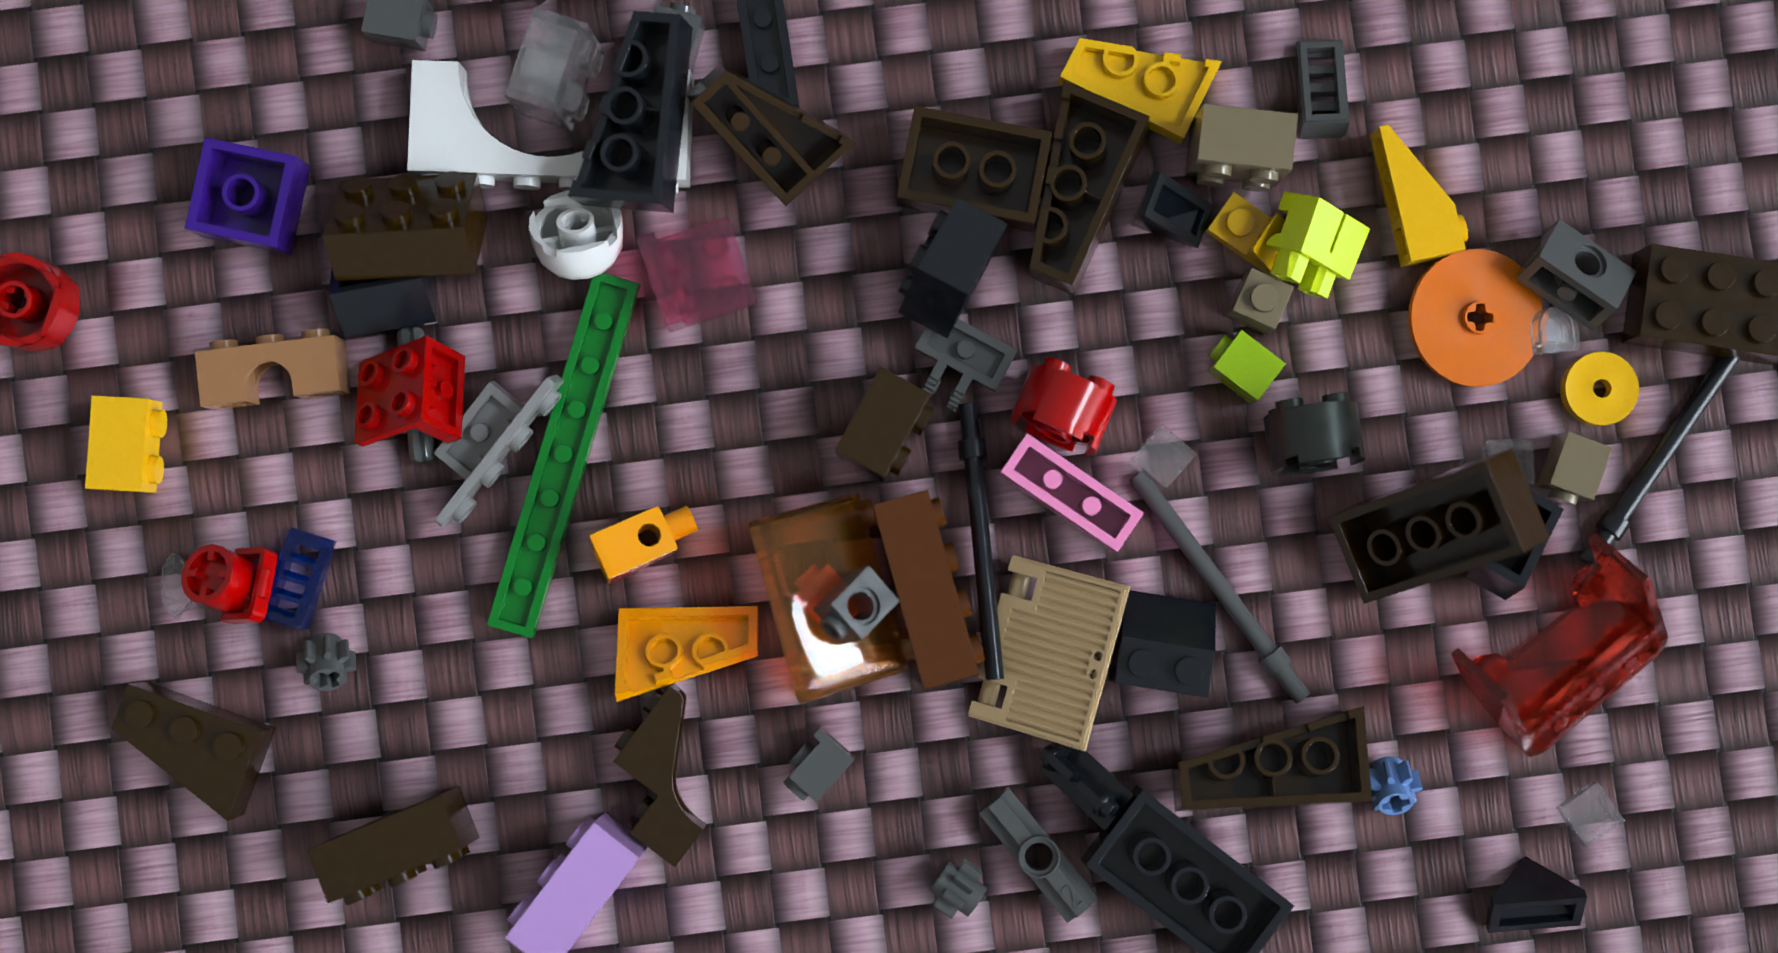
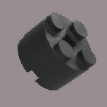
(1313, 435)

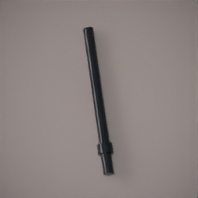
(972, 451)
(1615, 523)

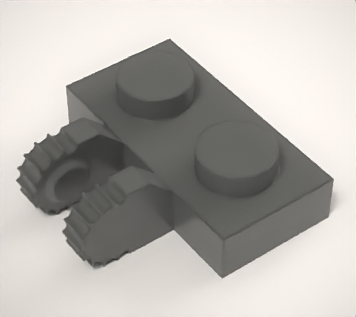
(969, 354)

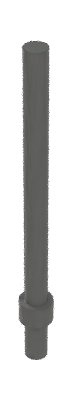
(1273, 659)

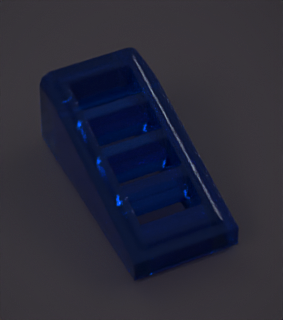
(308, 600)

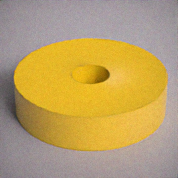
(1620, 386)

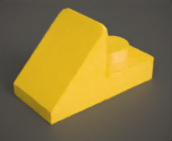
(1246, 231)

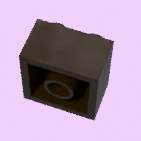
(884, 424)

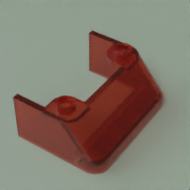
(1576, 658)

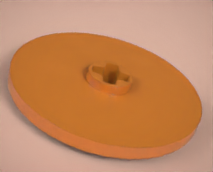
(1454, 345)

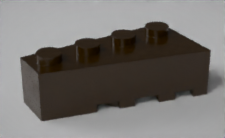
(1086, 174)
(1291, 767)

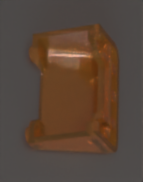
(800, 562)

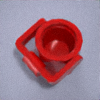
(231, 581)

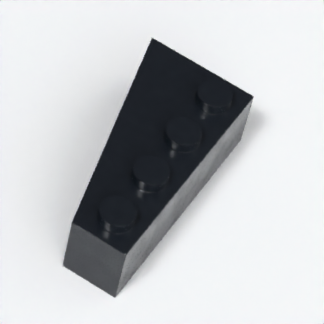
(640, 121)

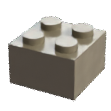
(1241, 146)

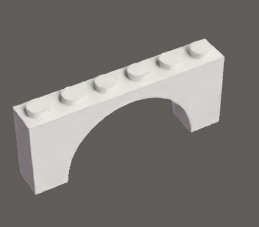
(451, 138)

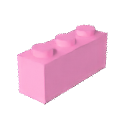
(1071, 493)

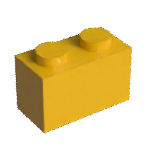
(125, 444)

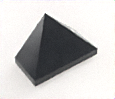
(1172, 211)
(1535, 900)

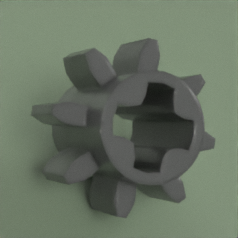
(326, 661)
(957, 888)

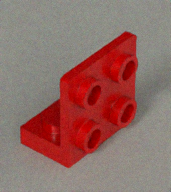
(410, 389)

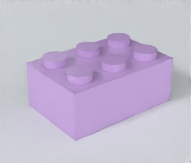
(575, 887)

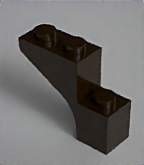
(653, 758)

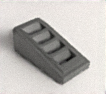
(1321, 118)

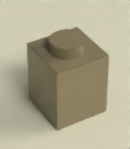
(1259, 301)
(1573, 468)

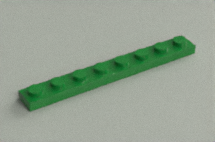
(563, 455)

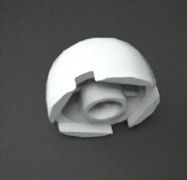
(576, 238)

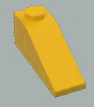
(1418, 209)

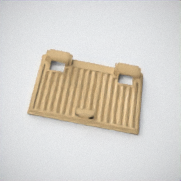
(1052, 652)

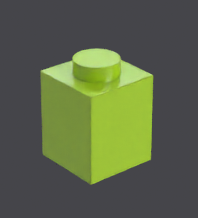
(1244, 365)

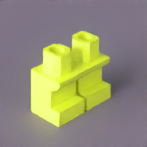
(1315, 244)

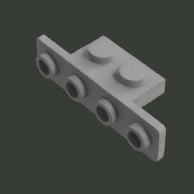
(489, 431)

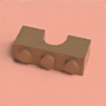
(232, 373)

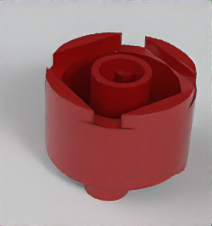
(50, 304)
(1064, 406)

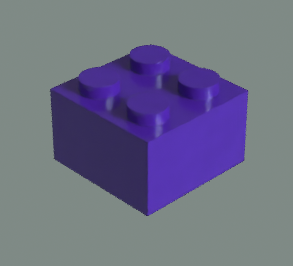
(247, 196)

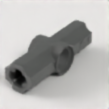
(1057, 876)

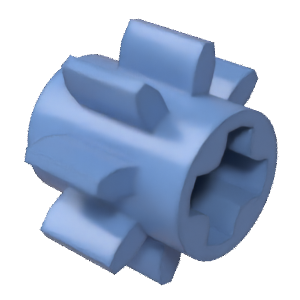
(1393, 785)

